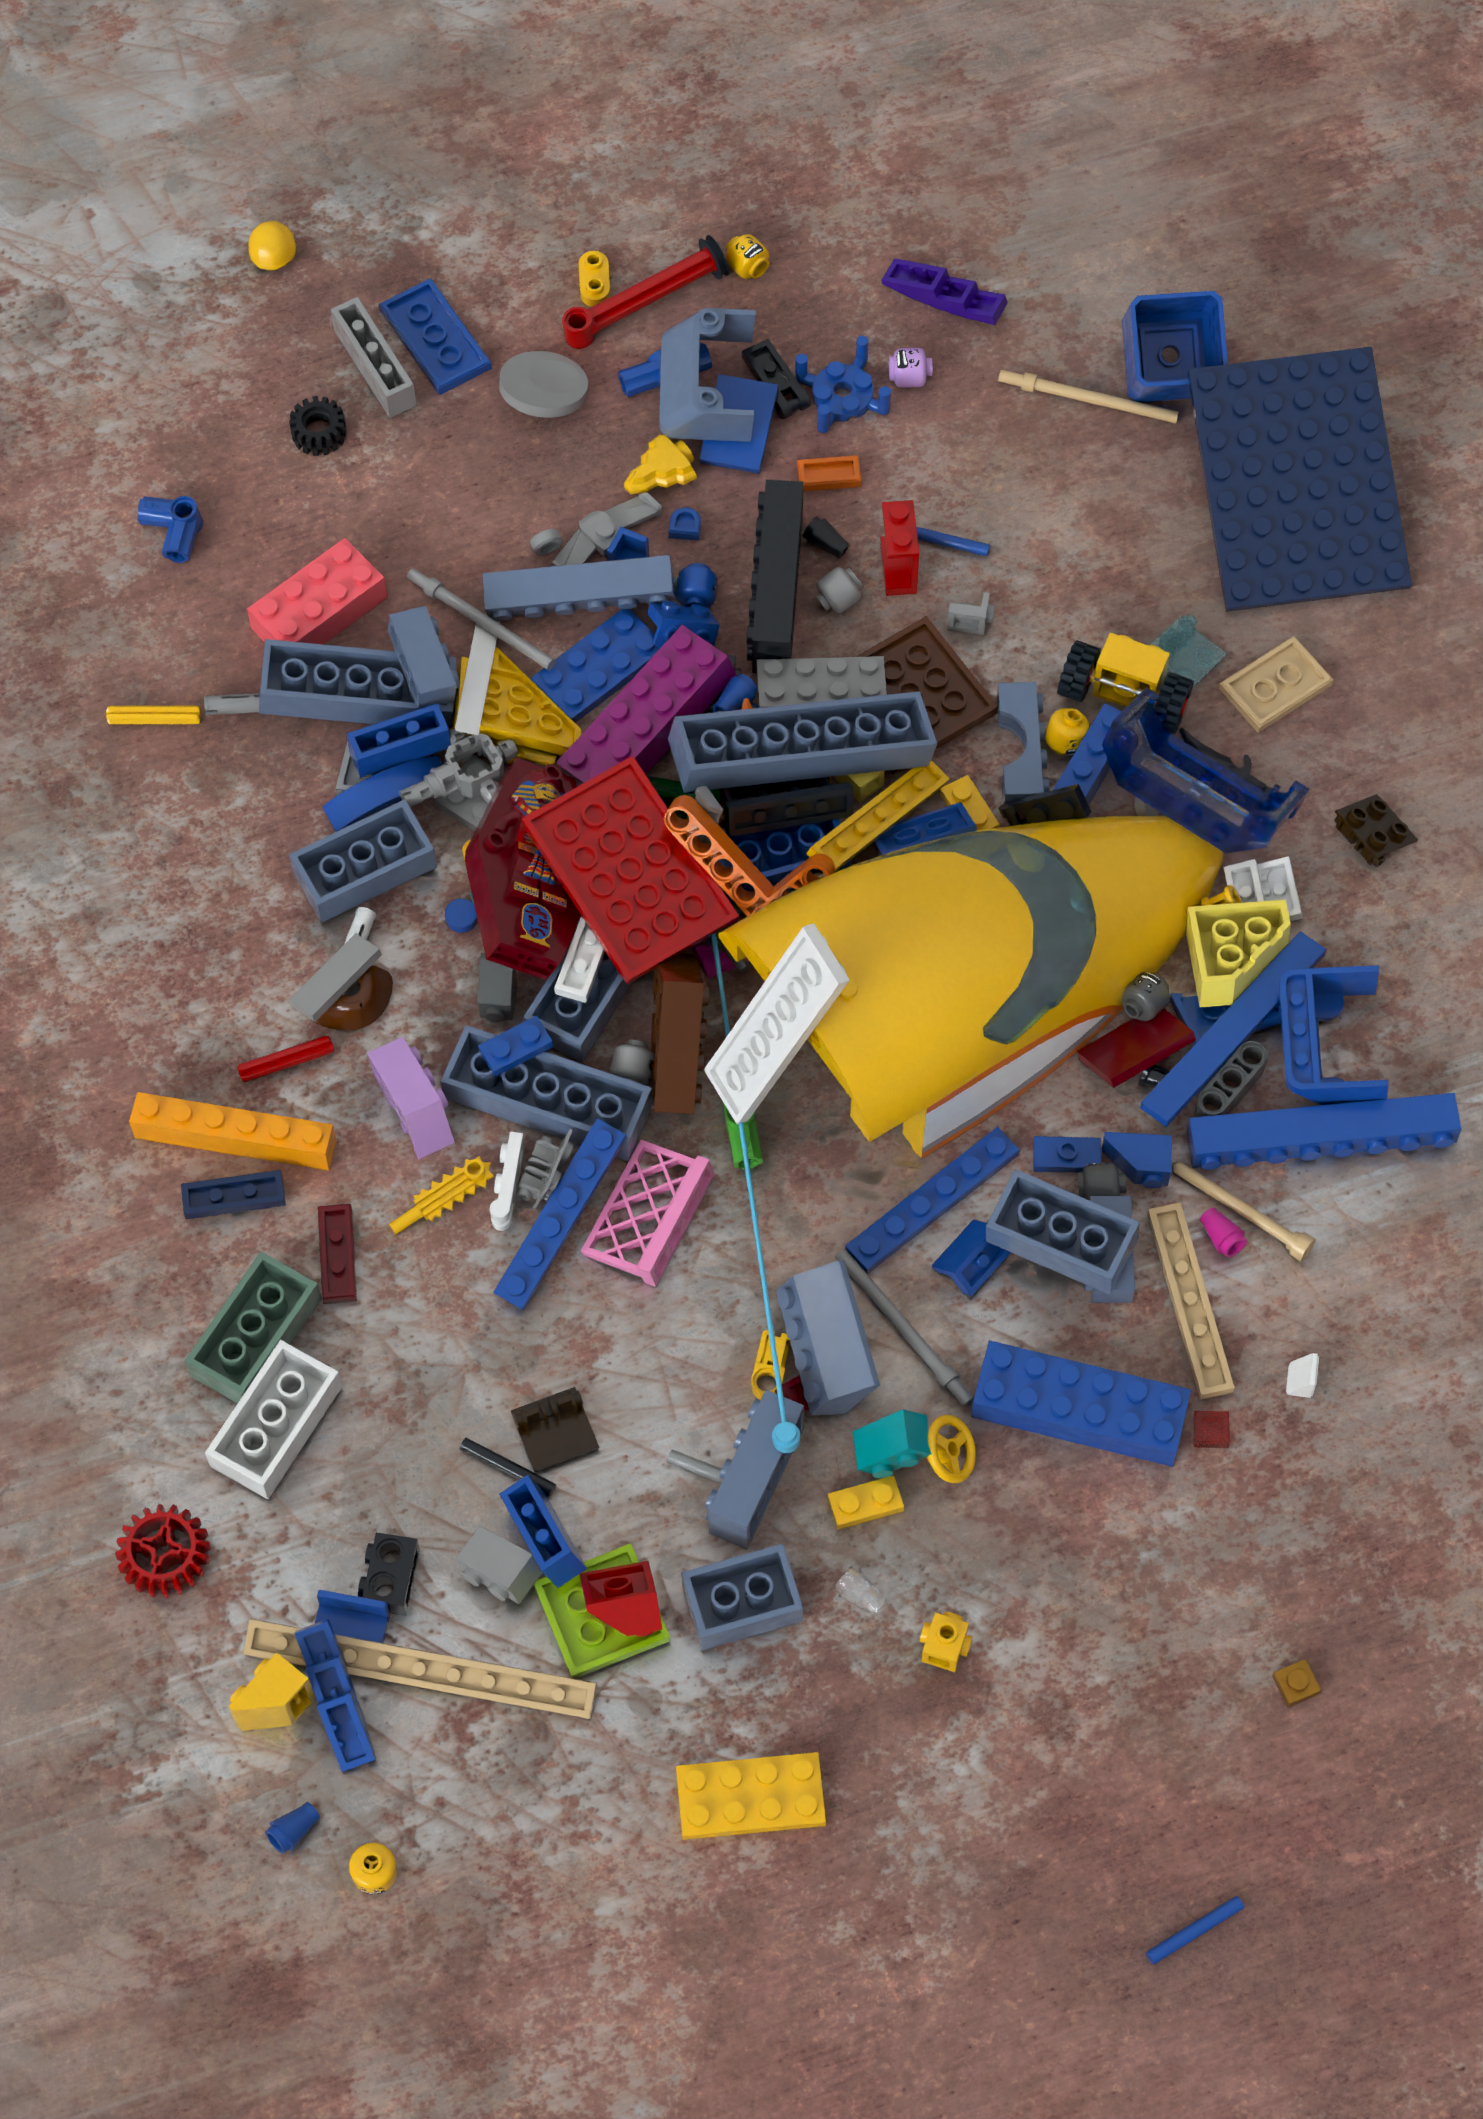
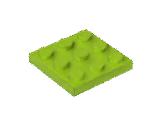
(583, 1638)

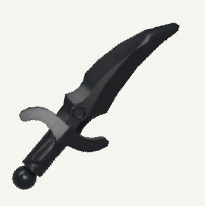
(1225, 761)

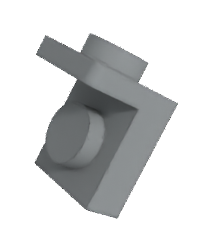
(970, 618)

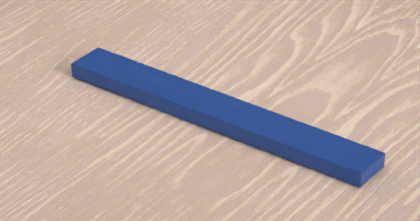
(1228, 1032)

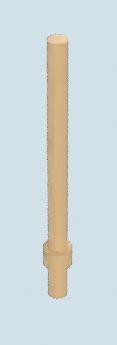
(1030, 382)

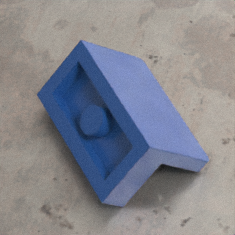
(970, 1258)
(354, 1615)

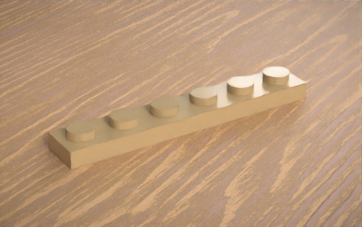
(1190, 1301)

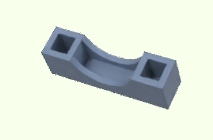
(1018, 713)

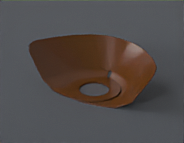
(373, 994)

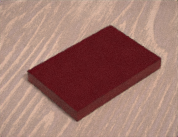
(1135, 1047)

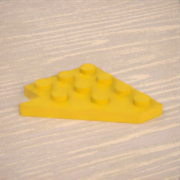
(520, 709)

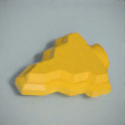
(662, 466)

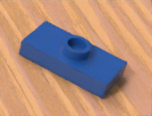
(1065, 1153)

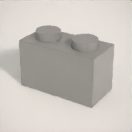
(498, 1565)

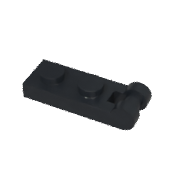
(770, 368)
(1047, 806)

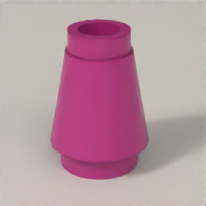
(1223, 1233)

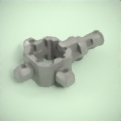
(449, 778)

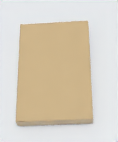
(1276, 684)

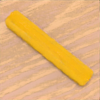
(153, 714)

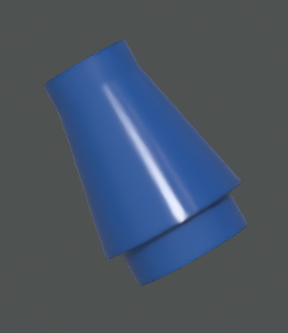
(735, 692)
(291, 1828)

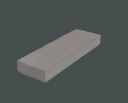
(335, 977)

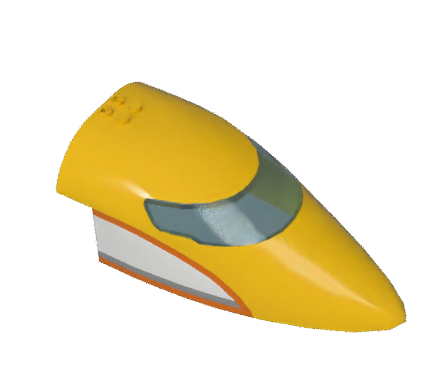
(983, 959)

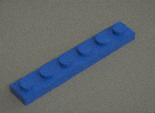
(932, 1200)
(560, 1214)

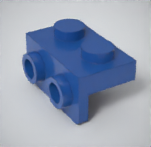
(671, 616)

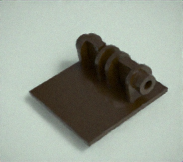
(1374, 828)
(554, 1429)

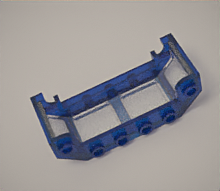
(1192, 785)

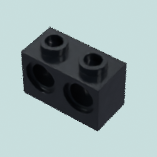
(396, 1574)

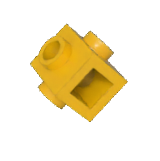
(945, 1640)

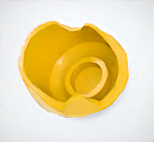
(271, 245)

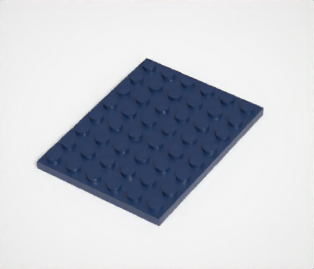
(1299, 479)

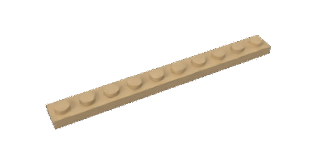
(435, 1671)

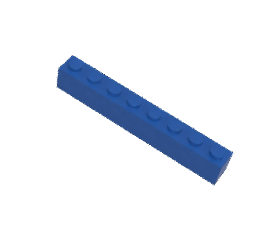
(1323, 1131)

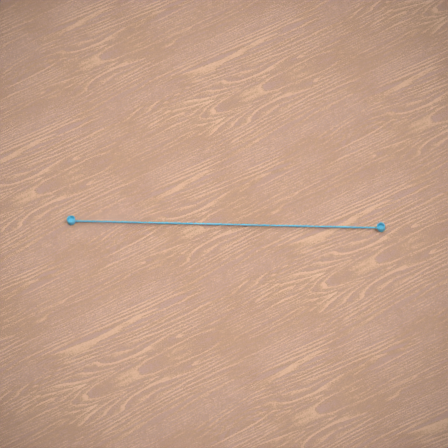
(785, 1434)

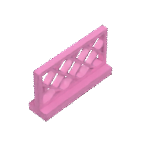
(675, 1215)

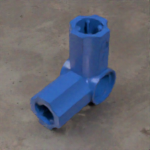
(169, 514)

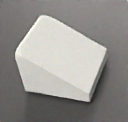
(1303, 1376)

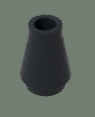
(824, 537)

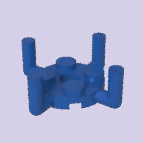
(843, 376)

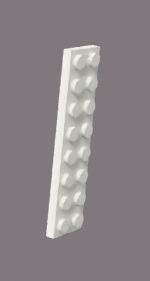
(776, 1023)

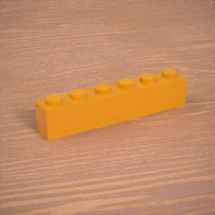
(233, 1131)

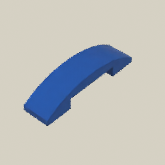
(376, 792)

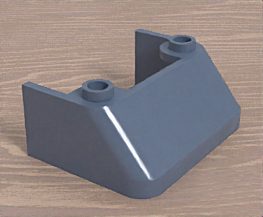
(696, 410)

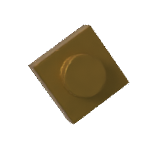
(1296, 1683)

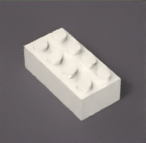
(274, 1419)

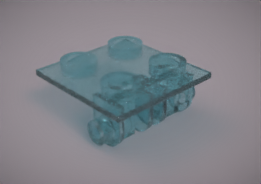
(1189, 650)

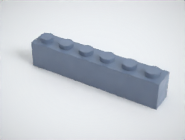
(578, 587)

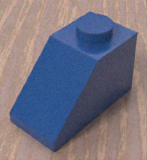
(1140, 1156)

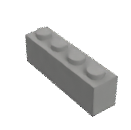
(373, 357)

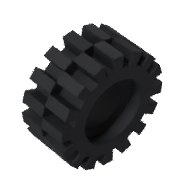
(317, 440)

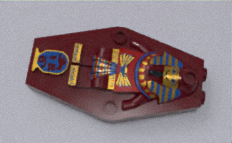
(516, 896)

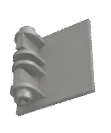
(544, 1169)

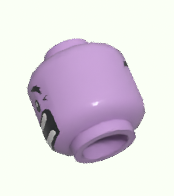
(909, 367)

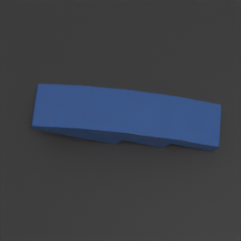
(335, 1695)

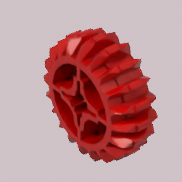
(137, 1542)

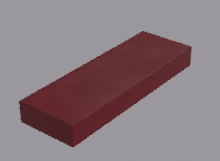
(337, 1253)

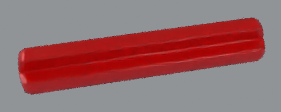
(285, 1058)

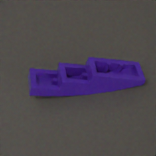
(939, 290)

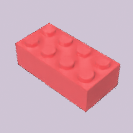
(320, 598)

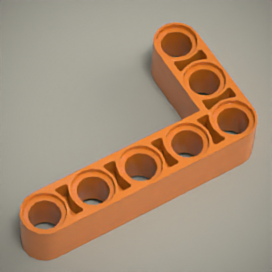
(743, 869)

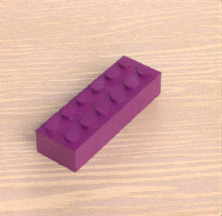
(637, 723)

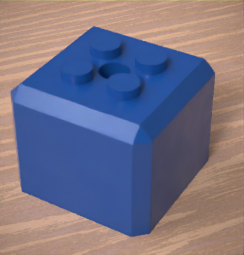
(1181, 321)

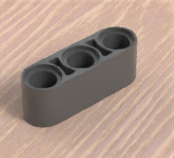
(1237, 1071)

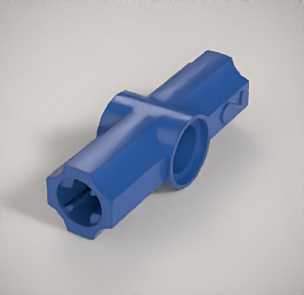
(647, 374)

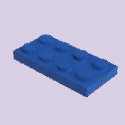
(598, 665)

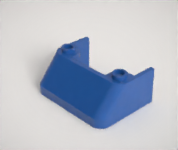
(1316, 996)

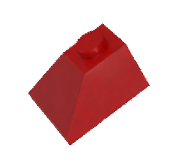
(623, 1598)

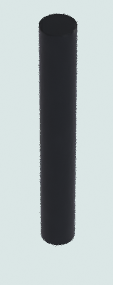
(505, 1465)

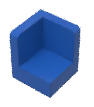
(628, 546)

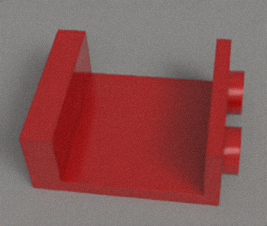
(899, 548)

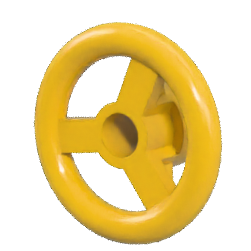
(946, 1451)

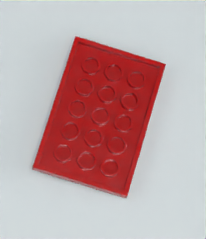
(628, 870)

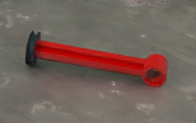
(591, 320)

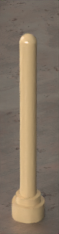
(1296, 1243)

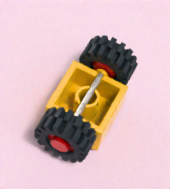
(1123, 673)

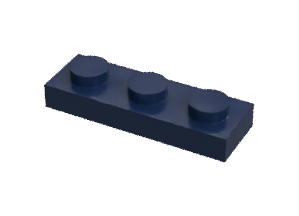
(233, 1194)

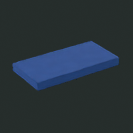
(435, 336)

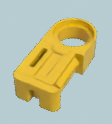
(764, 1361)

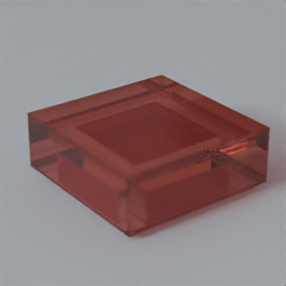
(1211, 1429)

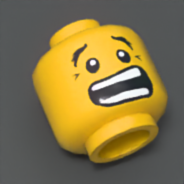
(747, 256)
(1066, 731)
(375, 1879)

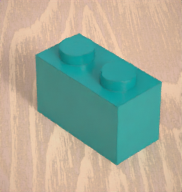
(891, 1443)

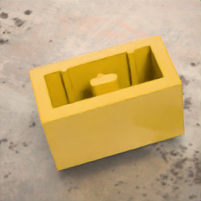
(272, 1697)

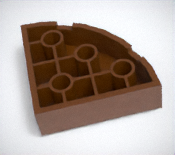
(677, 1032)

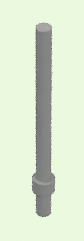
(437, 590)
(945, 1375)

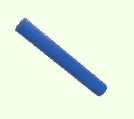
(953, 541)
(1195, 1930)

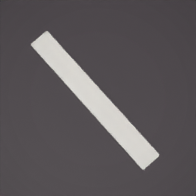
(476, 681)

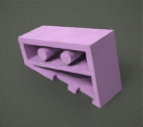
(412, 1096)

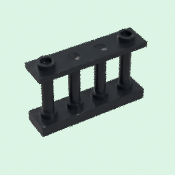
(785, 809)

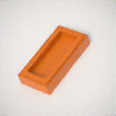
(829, 473)

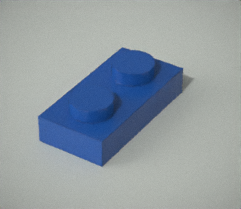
(515, 1046)

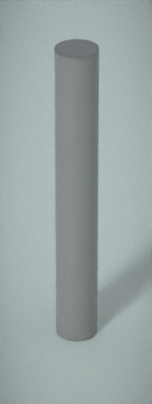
(695, 1465)

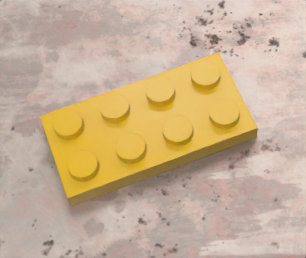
(750, 1795)

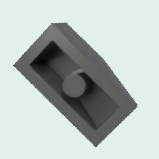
(496, 990)

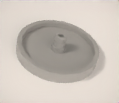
(543, 384)

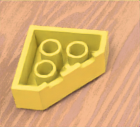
(1233, 946)

